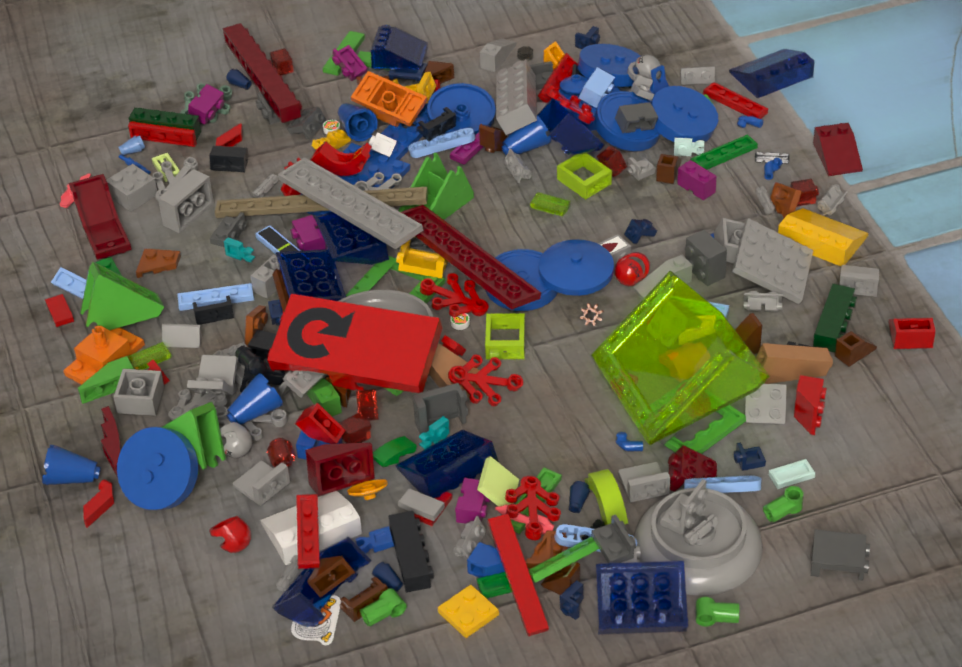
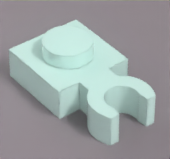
(685, 147)

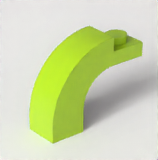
(607, 495)

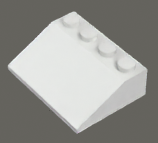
(335, 519)

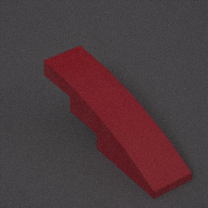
(111, 443)

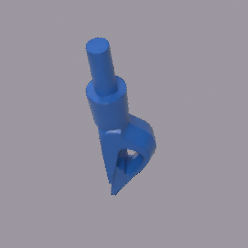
(128, 161)

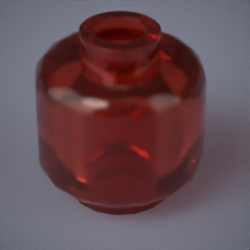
(281, 451)

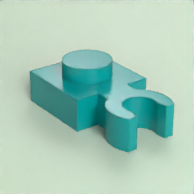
(236, 250)
(437, 431)

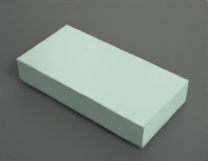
(791, 474)

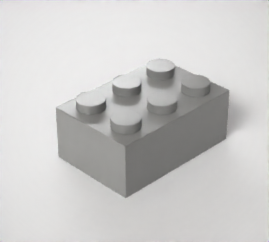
(186, 201)

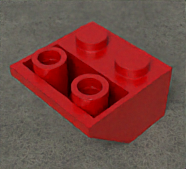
(912, 333)
(809, 402)

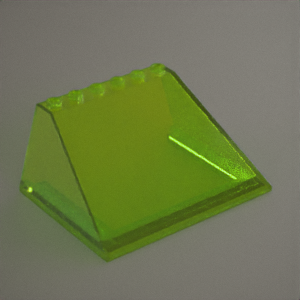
(676, 360)

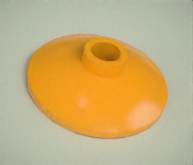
(368, 489)

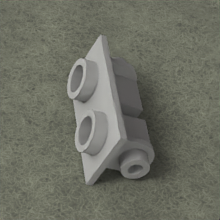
(697, 75)
(517, 166)
(831, 199)
(754, 300)
(471, 536)

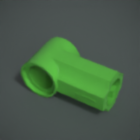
(788, 503)
(388, 605)
(710, 612)

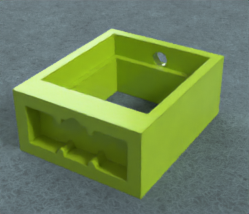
(585, 188)
(514, 348)

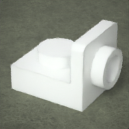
(382, 144)

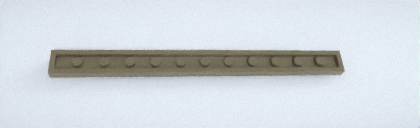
(302, 203)

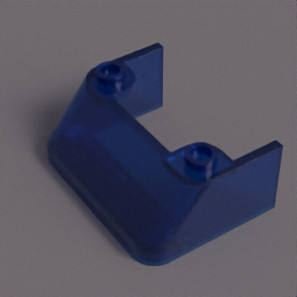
(568, 130)
(301, 602)

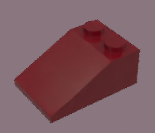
(837, 149)
(339, 466)

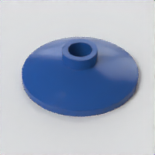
(573, 84)

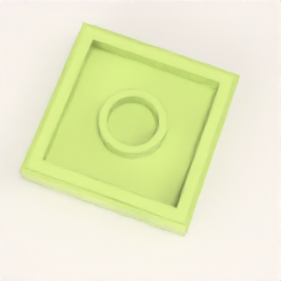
(496, 481)

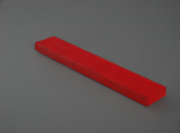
(518, 575)

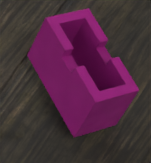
(207, 104)
(698, 179)
(306, 234)
(472, 503)

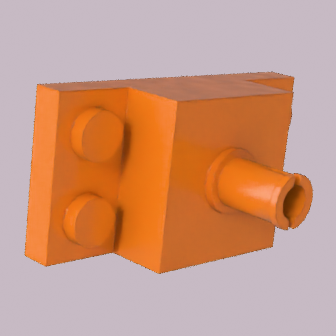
(388, 100)
(99, 349)

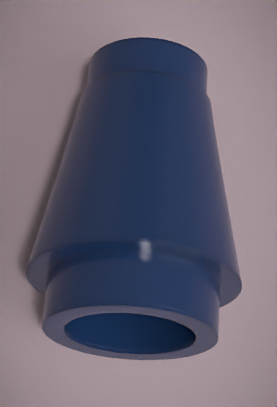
(237, 79)
(578, 495)
(388, 576)

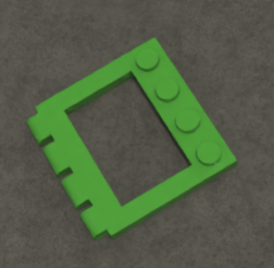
(380, 269)
(714, 433)

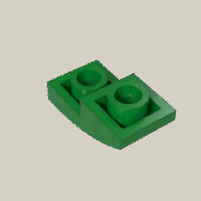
(391, 451)

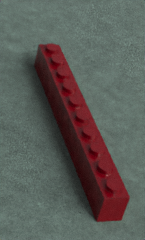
(262, 73)

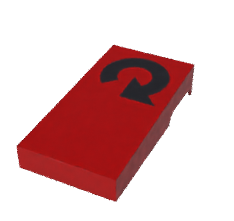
(355, 343)

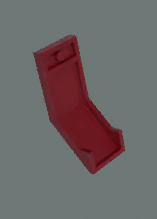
(99, 217)

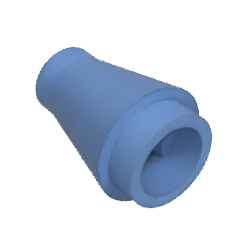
(133, 145)

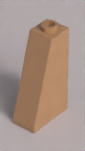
(791, 361)
(442, 363)

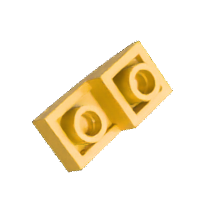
(335, 138)

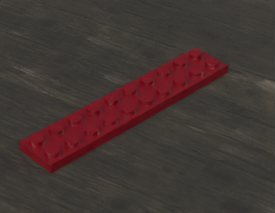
(472, 259)

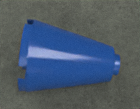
(357, 121)
(527, 138)
(254, 401)
(68, 467)

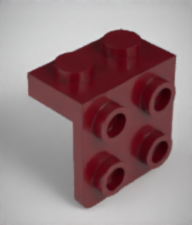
(689, 464)

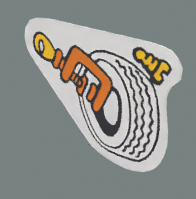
(325, 629)

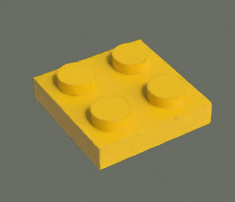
(468, 611)

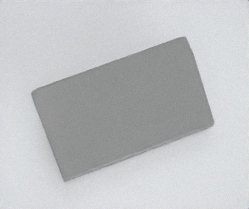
(181, 335)

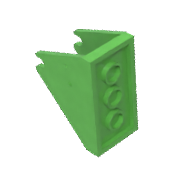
(445, 190)
(116, 300)
(203, 432)

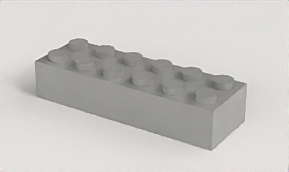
(516, 97)

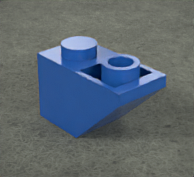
(484, 561)

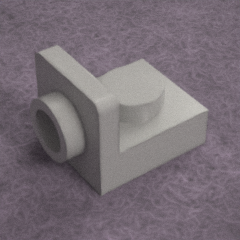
(642, 86)
(641, 168)

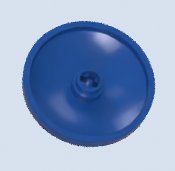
(467, 101)
(576, 267)

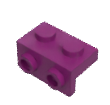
(349, 62)

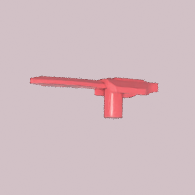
(67, 198)
(544, 521)

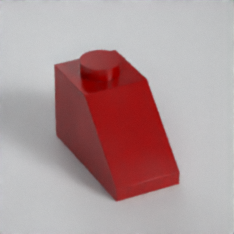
(320, 425)

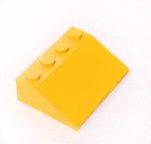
(823, 235)

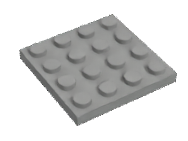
(773, 261)

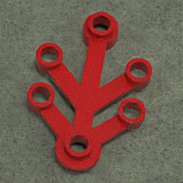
(573, 104)
(474, 305)
(483, 380)
(531, 486)

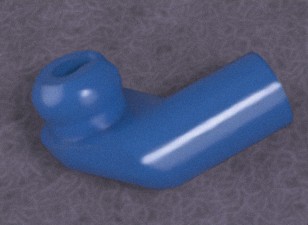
(743, 120)
(772, 166)
(626, 444)

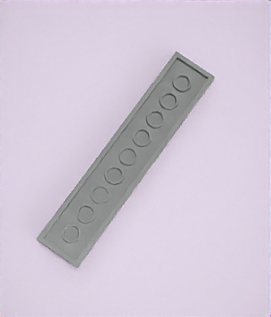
(350, 203)

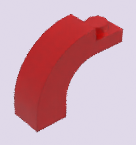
(341, 163)

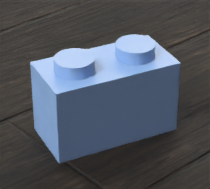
(597, 87)

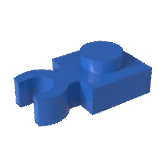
(378, 540)

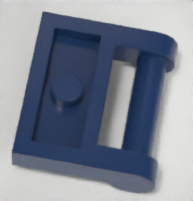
(413, 74)

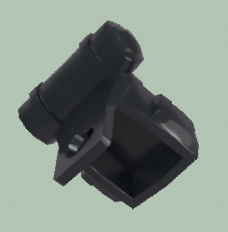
(255, 365)

